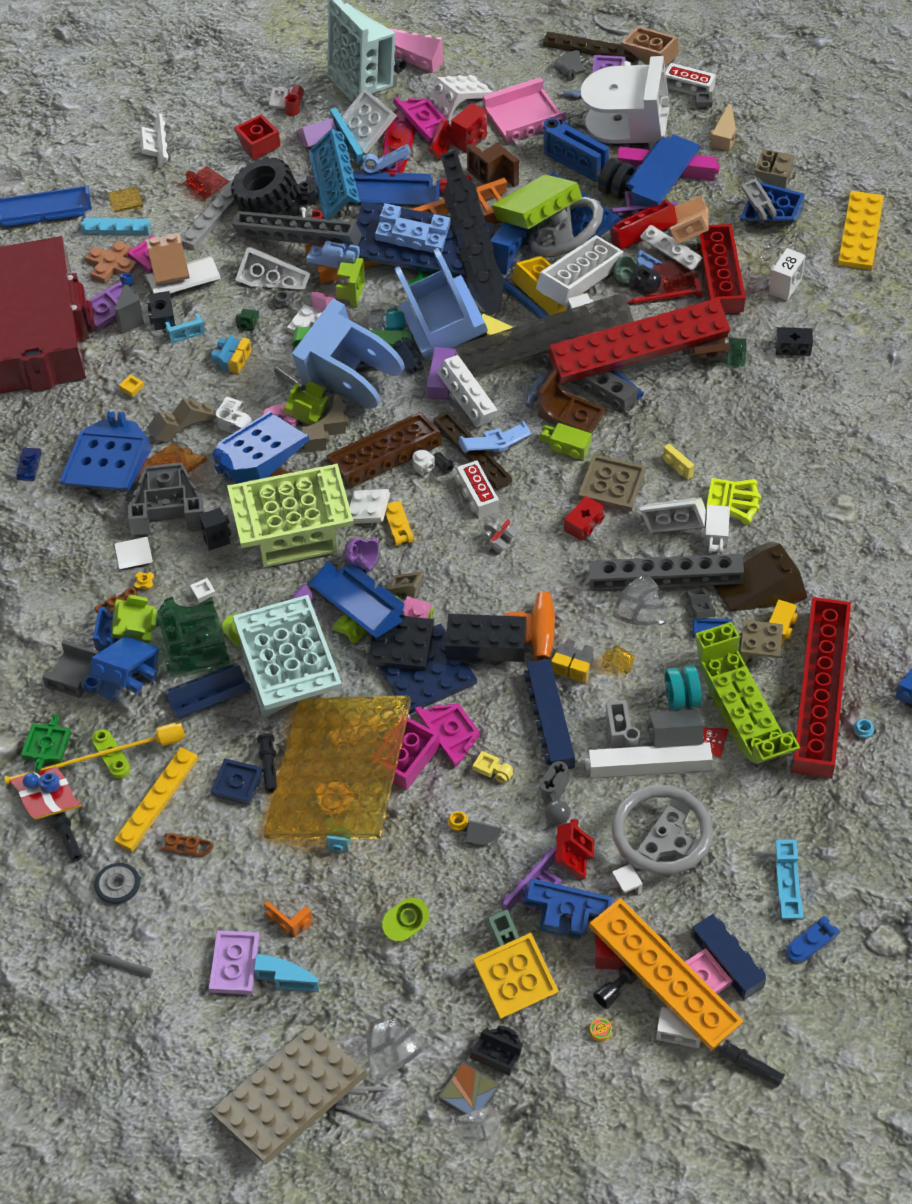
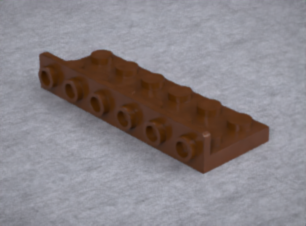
(385, 449)

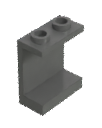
(70, 670)

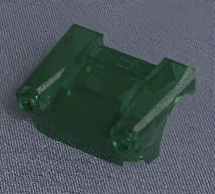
(192, 637)

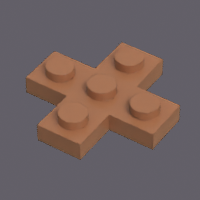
(110, 261)

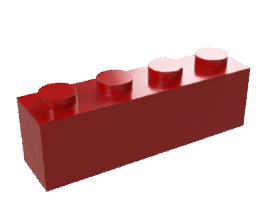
(631, 228)

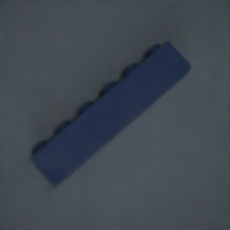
(550, 713)

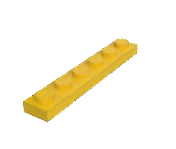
(156, 799)

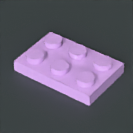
(234, 962)

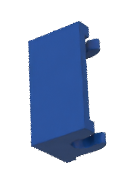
(103, 629)

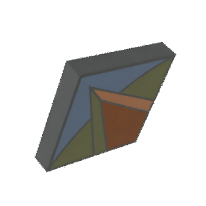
(468, 1090)

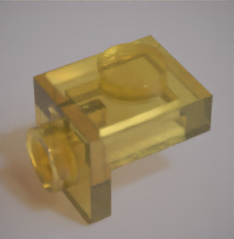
(618, 658)

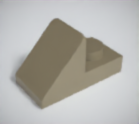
(407, 583)

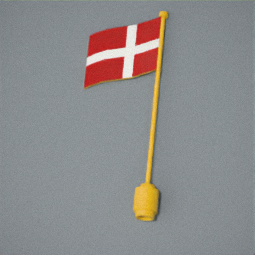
(44, 804)

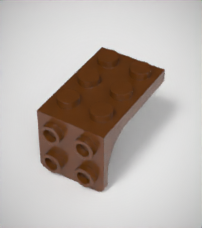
(563, 408)

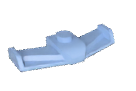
(495, 439)

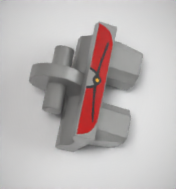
(496, 542)

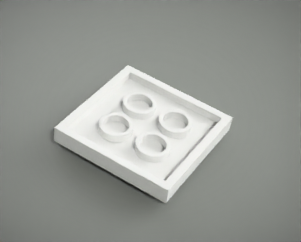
(367, 119)

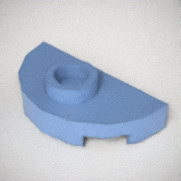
(646, 259)

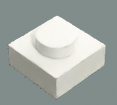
(202, 590)

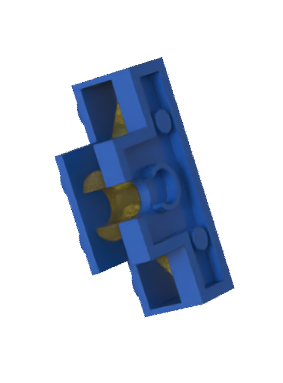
(564, 908)

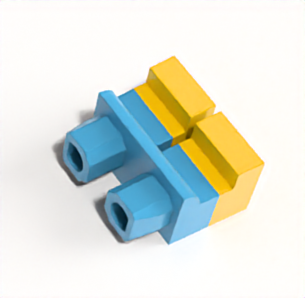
(232, 354)

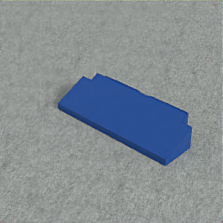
(661, 170)
(400, 190)
(44, 206)
(355, 595)

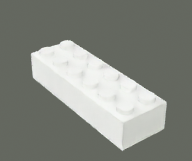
(578, 270)

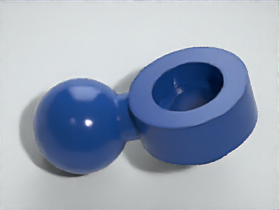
(48, 782)

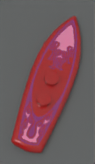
(395, 136)

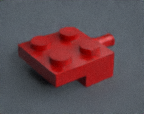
(573, 849)

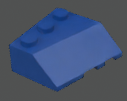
(786, 203)

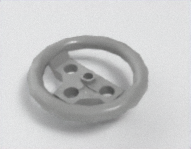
(560, 227)
(664, 833)

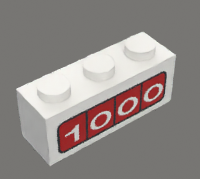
(689, 79)
(477, 489)

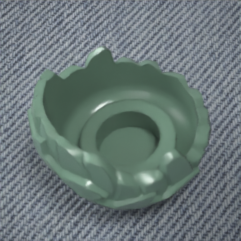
(624, 268)

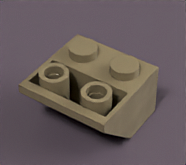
(775, 168)

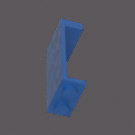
(120, 658)

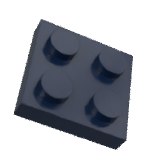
(236, 781)

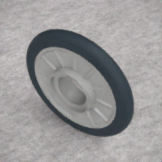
(120, 894)

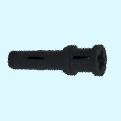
(267, 754)
(62, 826)
(742, 1058)

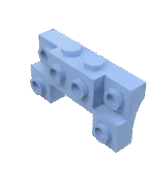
(411, 233)

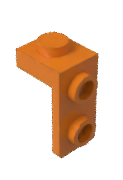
(299, 922)

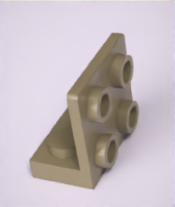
(760, 639)

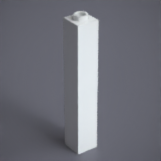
(649, 760)

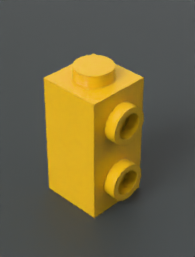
(786, 615)

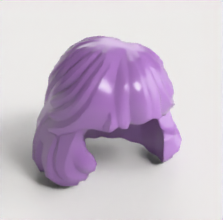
(362, 553)

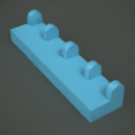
(352, 146)
(115, 226)

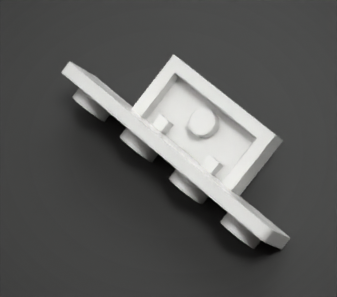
(154, 142)
(668, 246)

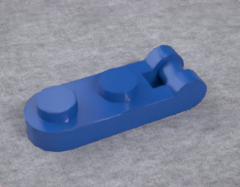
(811, 941)

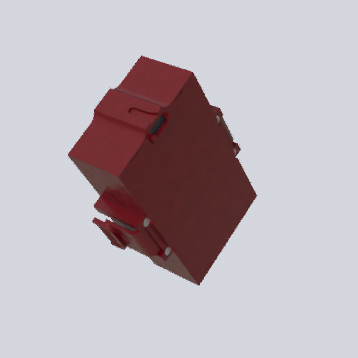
(41, 317)

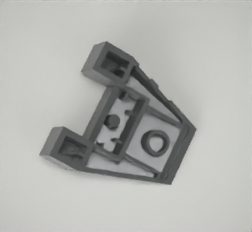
(163, 494)

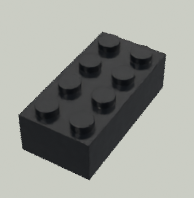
(486, 637)

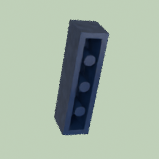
(725, 949)

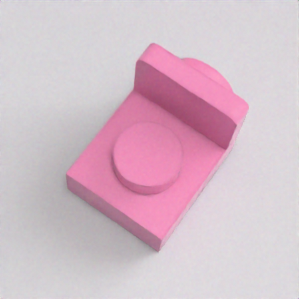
(416, 608)

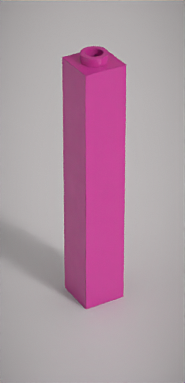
(699, 168)

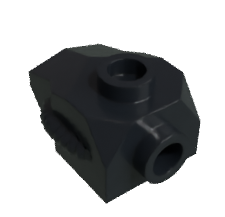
(306, 190)

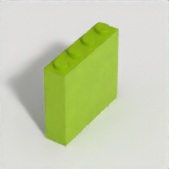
(536, 201)

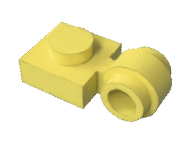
(489, 764)

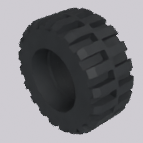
(264, 186)

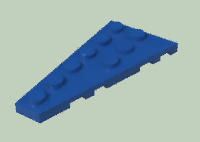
(582, 216)

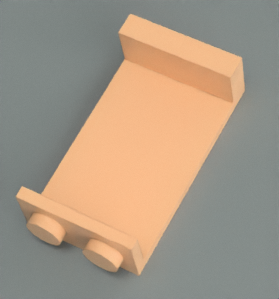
(691, 219)

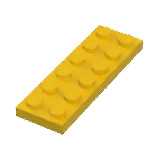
(860, 230)

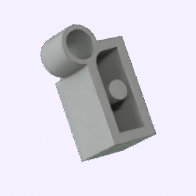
(619, 725)

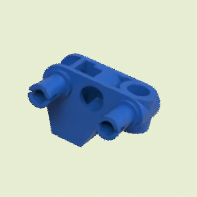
(112, 691)

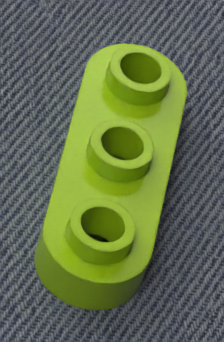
(112, 759)

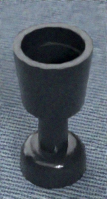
(610, 991)

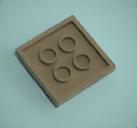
(612, 482)

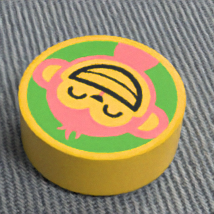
(600, 1030)

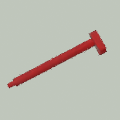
(697, 291)

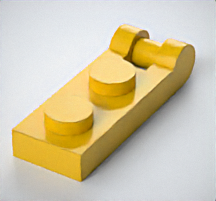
(398, 523)

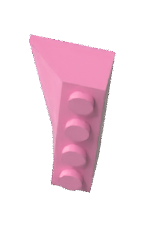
(419, 50)

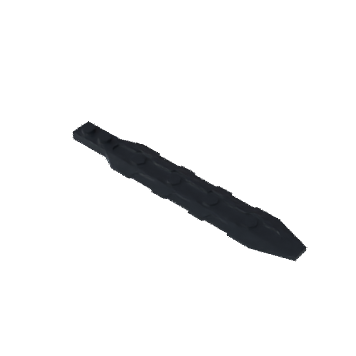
(472, 236)

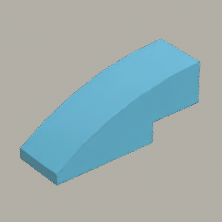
(285, 974)

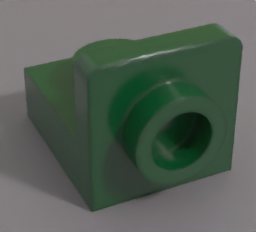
(247, 319)

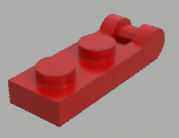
(441, 139)

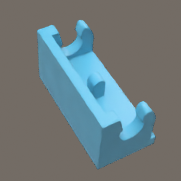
(185, 330)

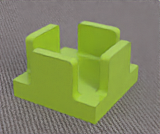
(356, 282)
(307, 405)
(133, 619)

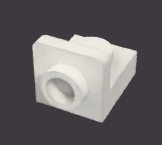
(278, 97)

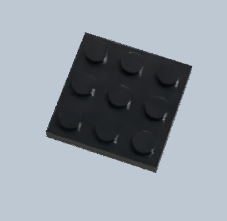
(403, 645)

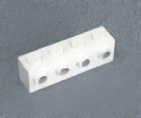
(467, 391)

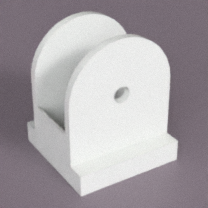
(638, 101)

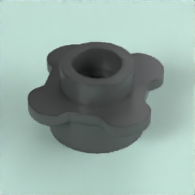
(282, 299)

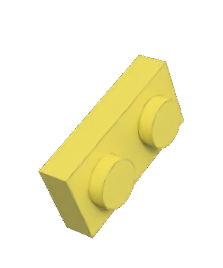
(678, 461)

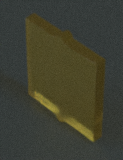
(126, 199)

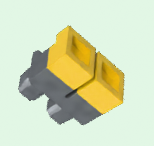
(573, 661)

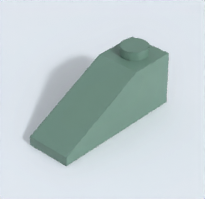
(501, 928)

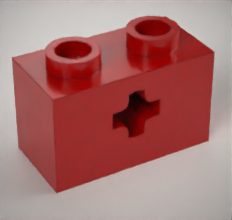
(584, 518)

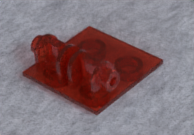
(204, 181)
(675, 276)

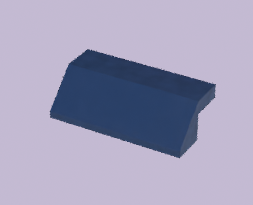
(206, 690)

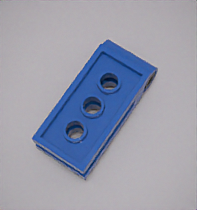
(574, 149)

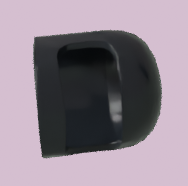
(648, 283)

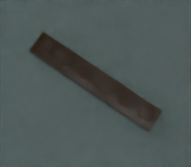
(586, 46)
(492, 469)

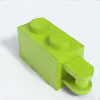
(567, 440)

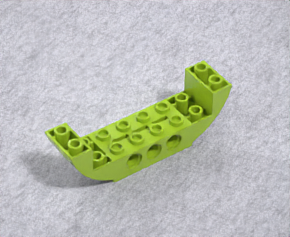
(739, 697)

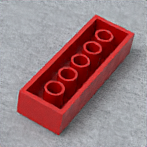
(721, 267)

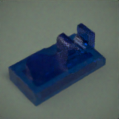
(29, 464)

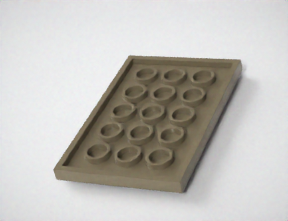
(288, 1094)

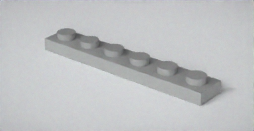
(209, 218)

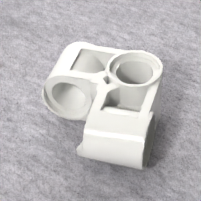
(230, 415)

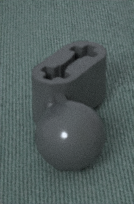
(551, 788)

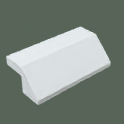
(199, 270)

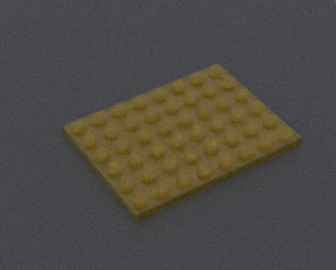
(338, 768)

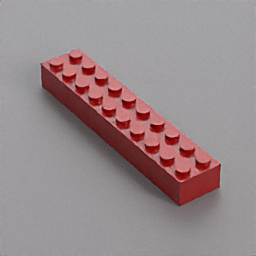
(639, 341)
(822, 687)

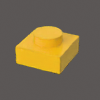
(131, 385)

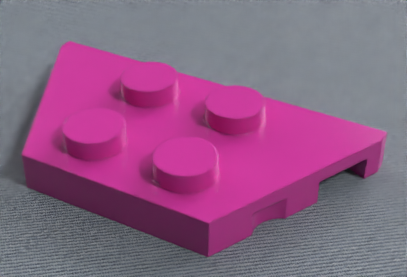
(421, 114)
(454, 728)

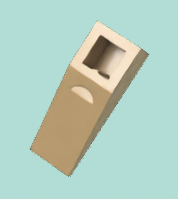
(725, 129)

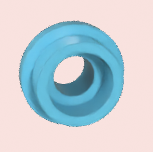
(864, 724)

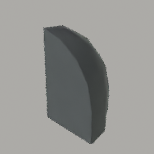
(482, 832)

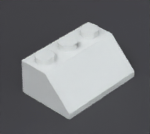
(674, 515)

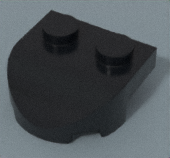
(498, 1049)

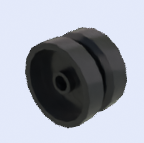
(614, 178)

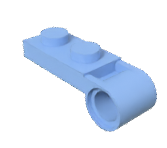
(386, 161)

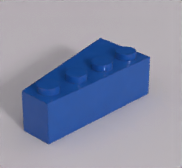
(507, 245)

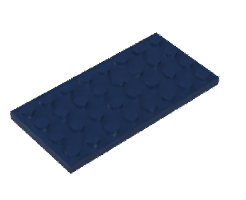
(405, 257)

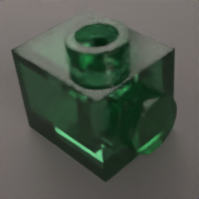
(737, 354)

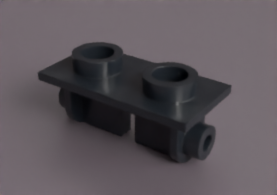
(406, 348)

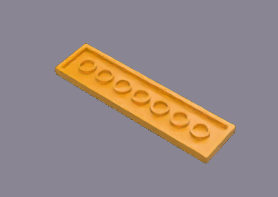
(666, 974)

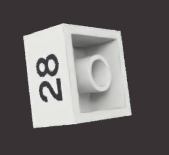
(786, 274)

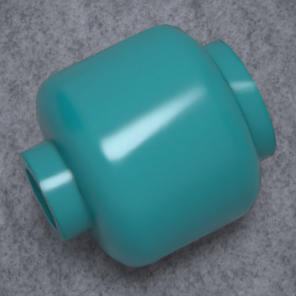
(394, 320)

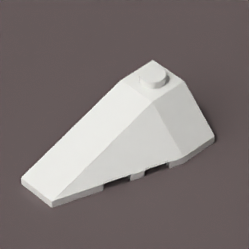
(267, 271)

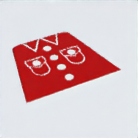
(717, 739)

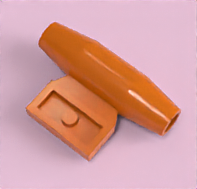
(540, 626)

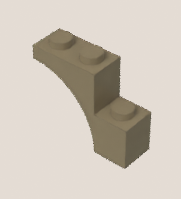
(187, 412)
(332, 424)

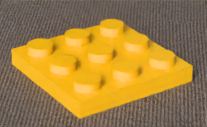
(515, 976)

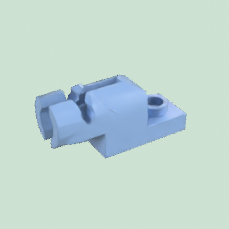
(333, 254)

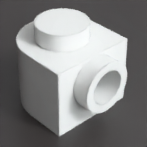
(423, 462)

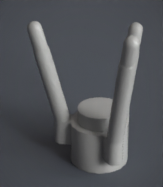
(340, 1105)

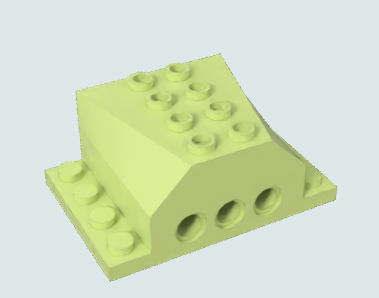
(291, 514)

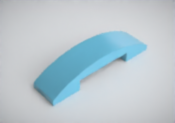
(788, 880)

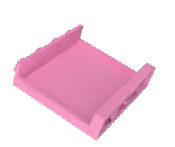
(521, 110)

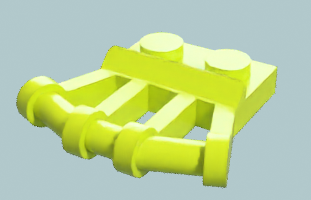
(722, 494)

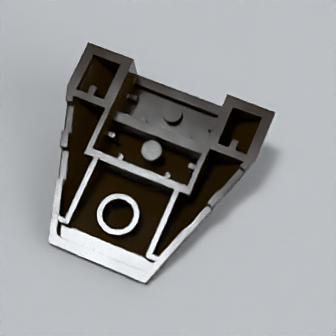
(767, 577)

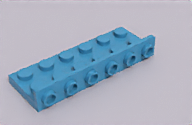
(333, 173)

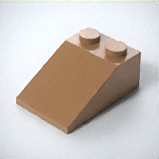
(648, 43)
(167, 258)

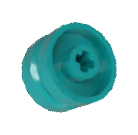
(683, 688)

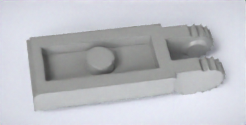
(758, 198)

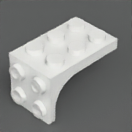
(451, 91)

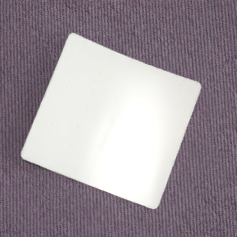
(133, 552)

